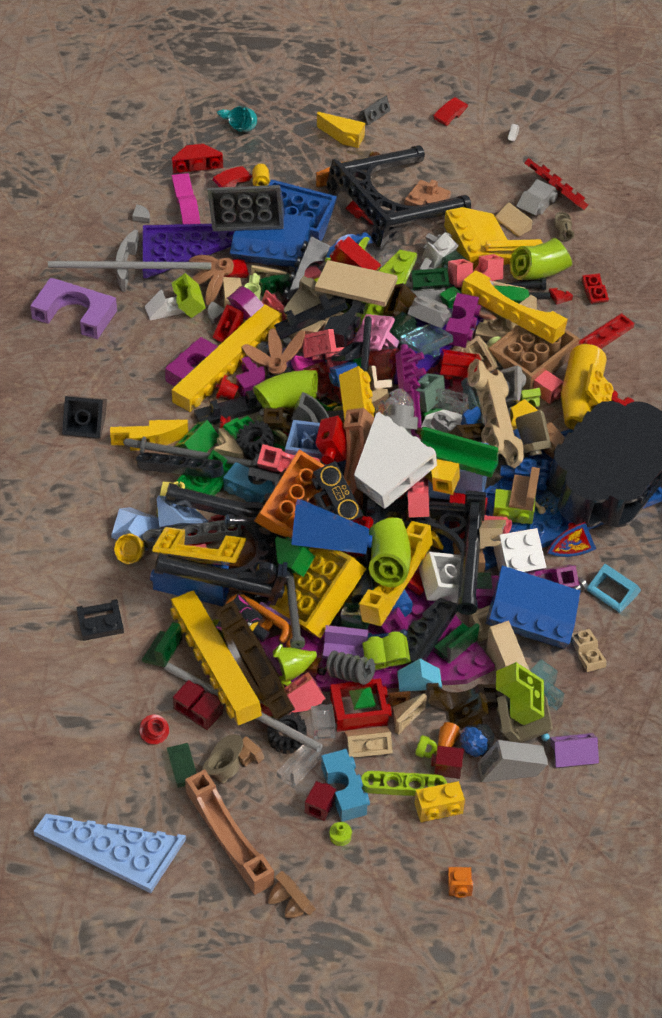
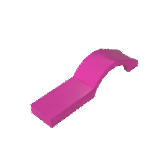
(186, 199)

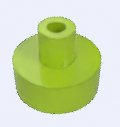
(340, 833)

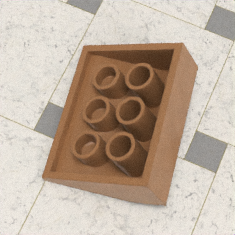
(533, 352)

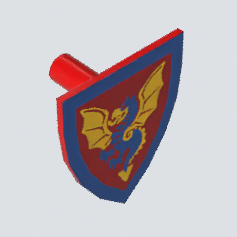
(573, 541)

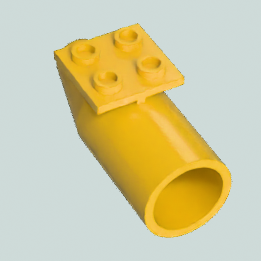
(584, 383)

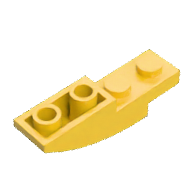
(157, 432)

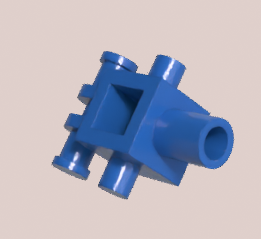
(525, 468)

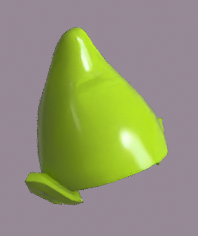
(293, 662)

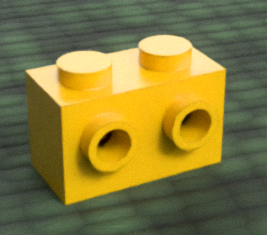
(439, 801)

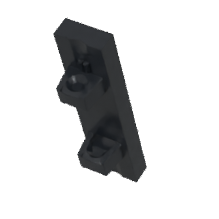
(310, 316)
(234, 408)

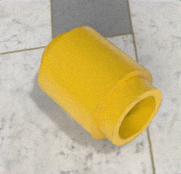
(260, 175)

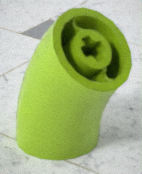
(539, 260)
(286, 388)
(390, 552)

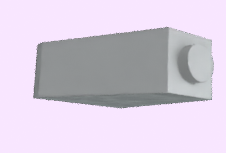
(511, 761)

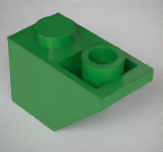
(297, 557)

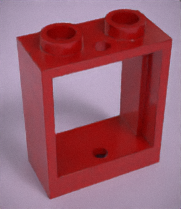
(364, 719)

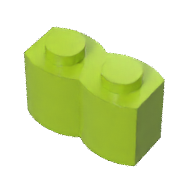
(387, 651)

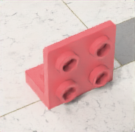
(320, 345)

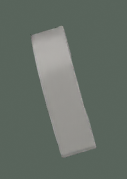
(127, 247)

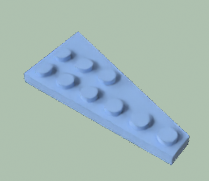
(118, 849)

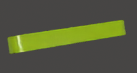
(403, 780)

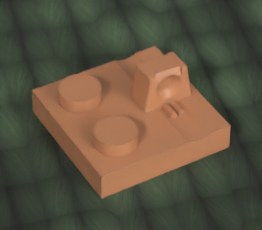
(426, 193)

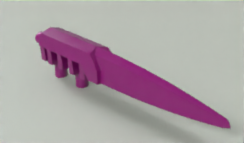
(408, 375)

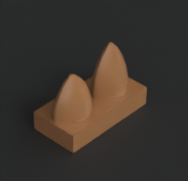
(284, 889)

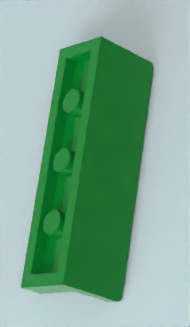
(469, 454)

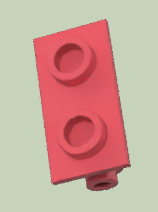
(272, 301)

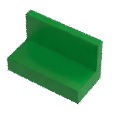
(199, 437)

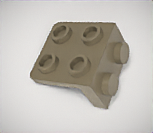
(305, 296)
(533, 433)
(516, 731)

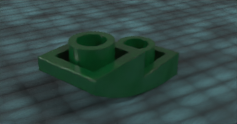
(274, 283)

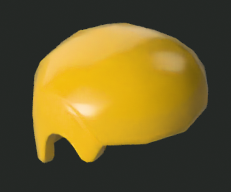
(129, 548)

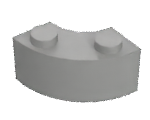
(538, 197)

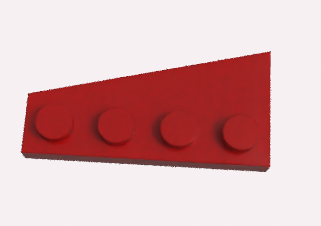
(555, 181)

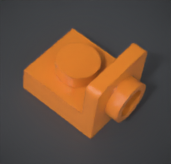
(460, 881)

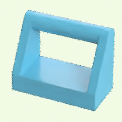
(607, 571)

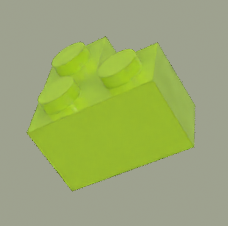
(524, 691)

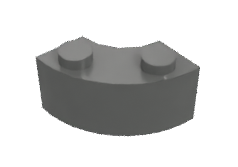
(308, 409)

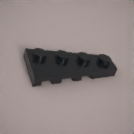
(428, 630)

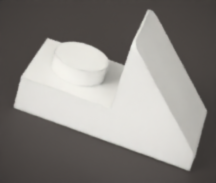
(439, 249)
(160, 307)

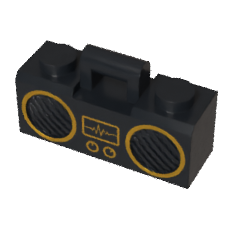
(337, 492)

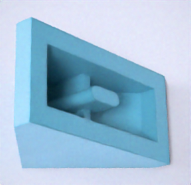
(417, 675)

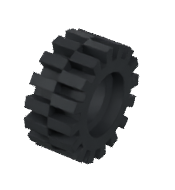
(251, 431)
(287, 743)

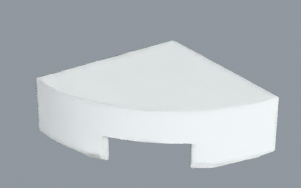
(513, 132)

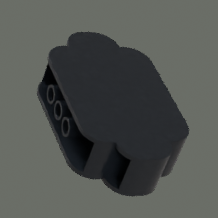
(608, 464)

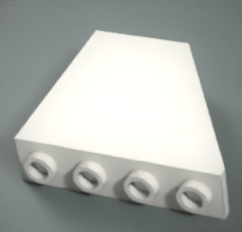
(391, 461)

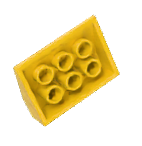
(471, 231)
(322, 589)

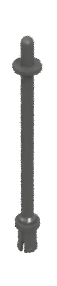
(144, 445)

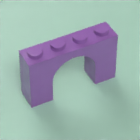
(60, 293)

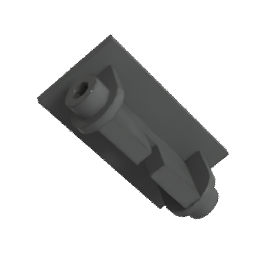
(375, 110)

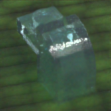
(549, 675)

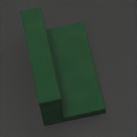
(429, 278)
(457, 642)
(164, 646)

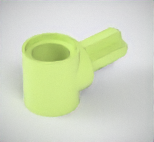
(253, 285)

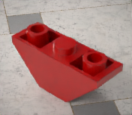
(197, 158)

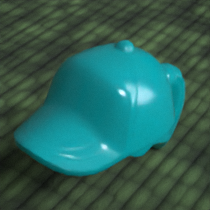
(240, 118)

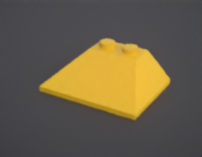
(172, 543)

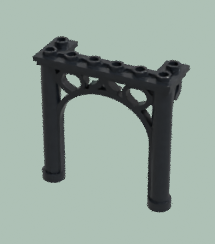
(369, 200)
(467, 515)
(267, 578)

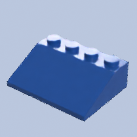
(308, 203)
(272, 245)
(534, 607)

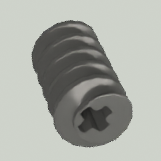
(350, 667)

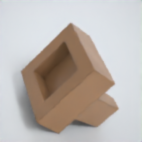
(250, 752)

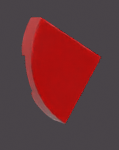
(560, 296)

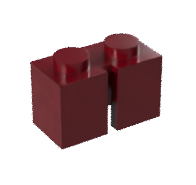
(197, 705)

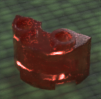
(384, 363)
(325, 387)

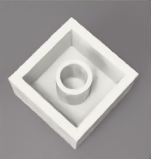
(520, 551)
(441, 576)

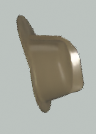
(224, 760)

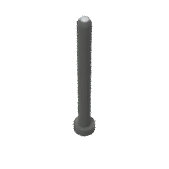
(296, 640)

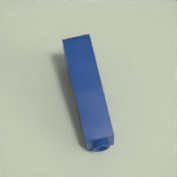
(326, 530)
(179, 585)

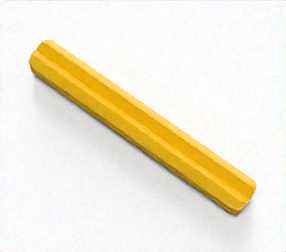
(509, 245)

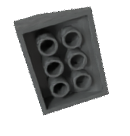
(246, 208)

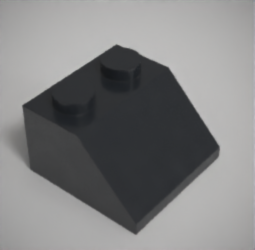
(84, 416)

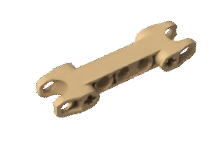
(498, 431)

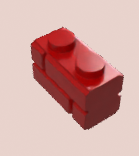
(455, 363)

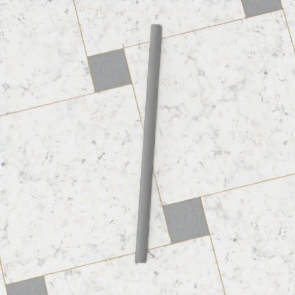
(129, 265)
(264, 718)

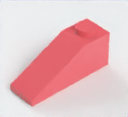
(302, 693)

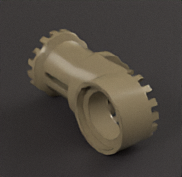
(564, 226)

